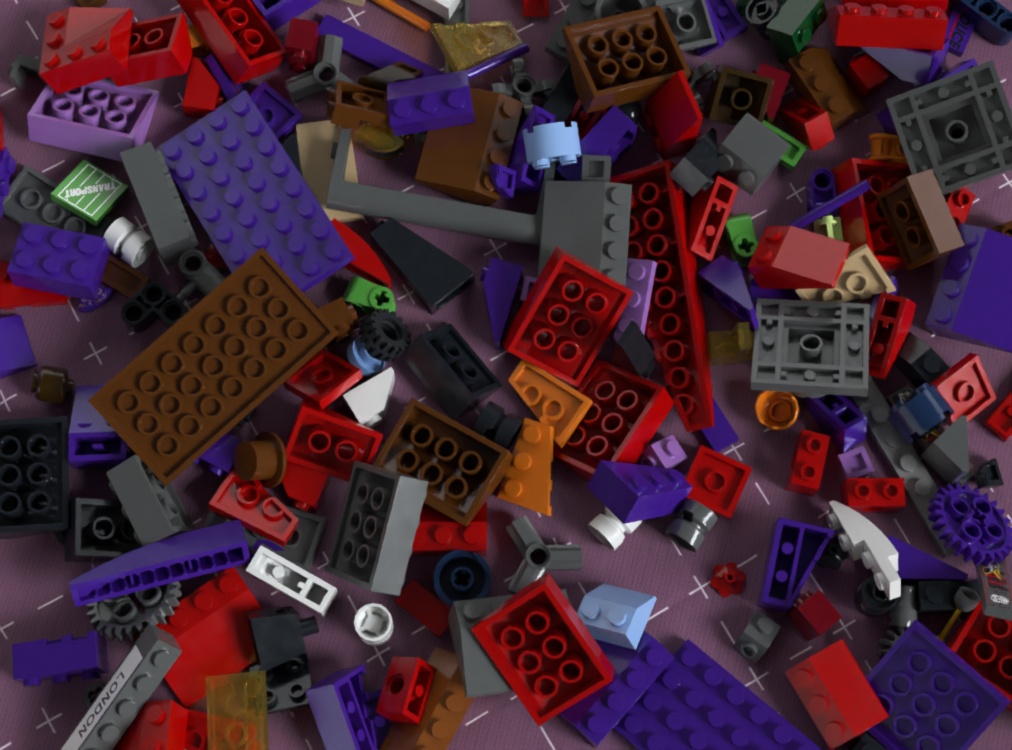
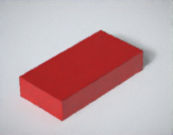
(424, 608)

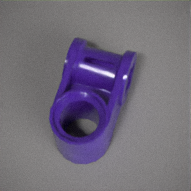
(817, 196)

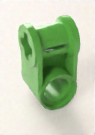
(740, 238)
(366, 296)

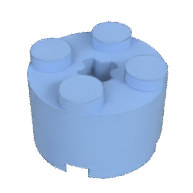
(552, 144)

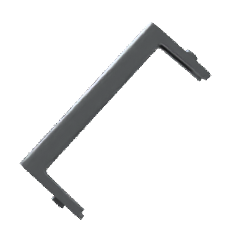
(430, 210)

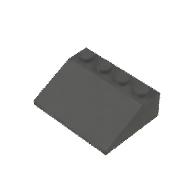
(588, 223)
(377, 528)
(476, 667)

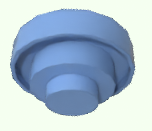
(363, 359)

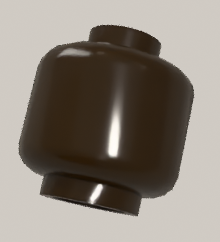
(51, 384)

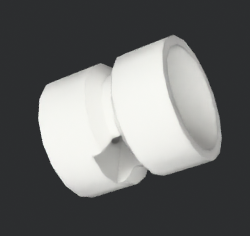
(132, 244)
(610, 529)
(373, 624)

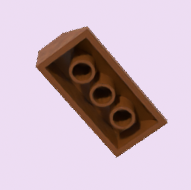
(442, 712)

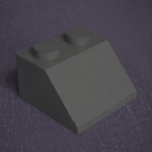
(750, 154)

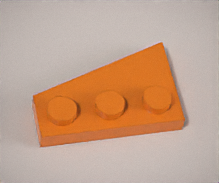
(550, 399)
(529, 474)

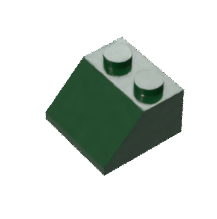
(794, 26)

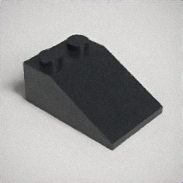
(97, 531)

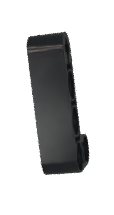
(152, 310)

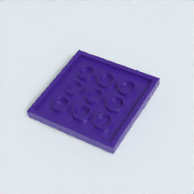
(931, 695)

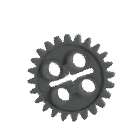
(121, 618)

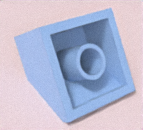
(616, 614)

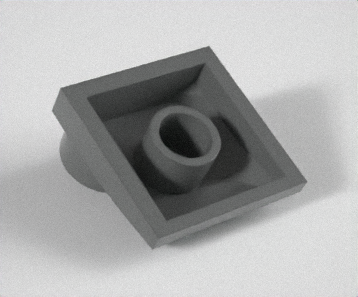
(688, 22)

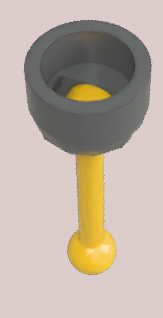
(965, 601)

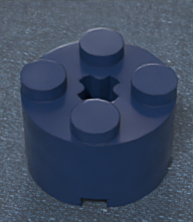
(920, 413)
(465, 565)

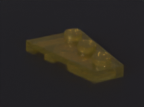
(474, 43)

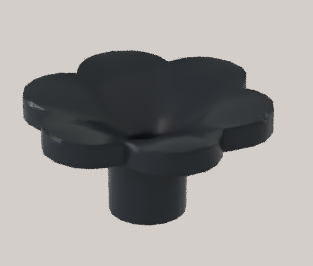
(830, 558)

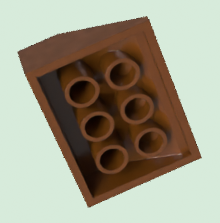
(622, 57)
(461, 155)
(452, 458)

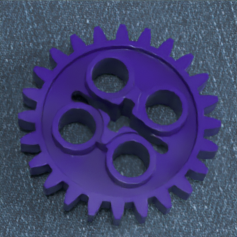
(970, 524)

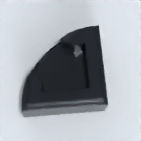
(989, 475)

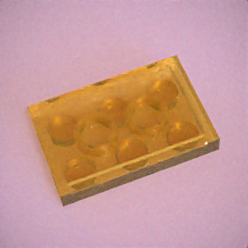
(237, 711)

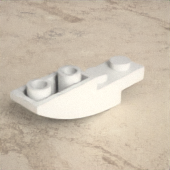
(867, 542)

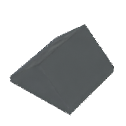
(950, 452)

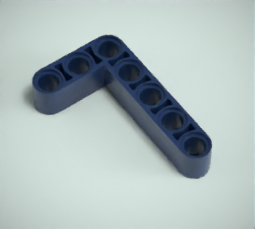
(987, 25)

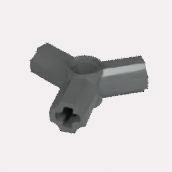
(328, 60)
(527, 542)

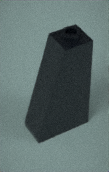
(421, 265)

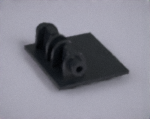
(287, 684)

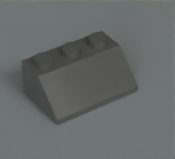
(147, 503)

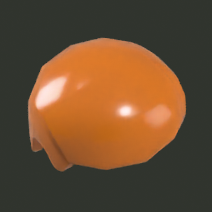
(776, 409)

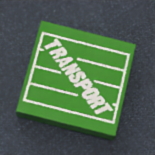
(89, 192)

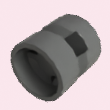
(691, 525)

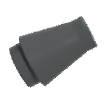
(905, 610)

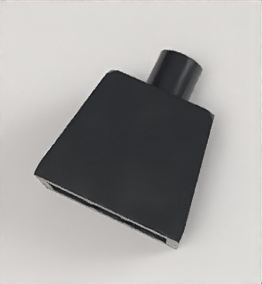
(279, 634)

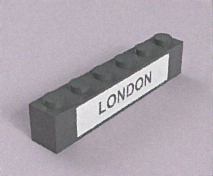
(125, 692)

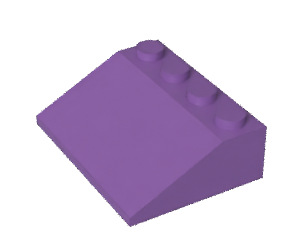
(93, 118)

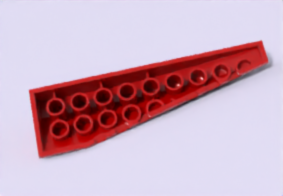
(676, 306)

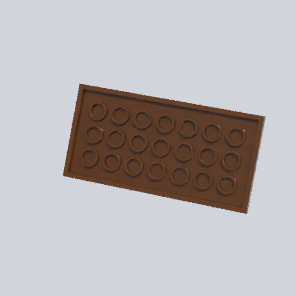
(213, 366)

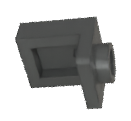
(24, 67)
(756, 637)

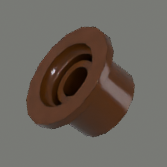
(261, 459)

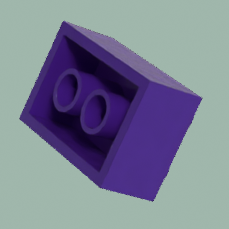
(58, 261)

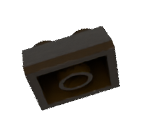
(735, 94)

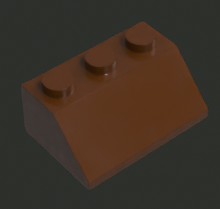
(823, 83)
(919, 219)

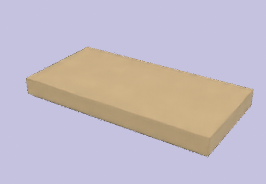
(315, 149)

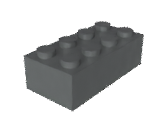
(159, 202)

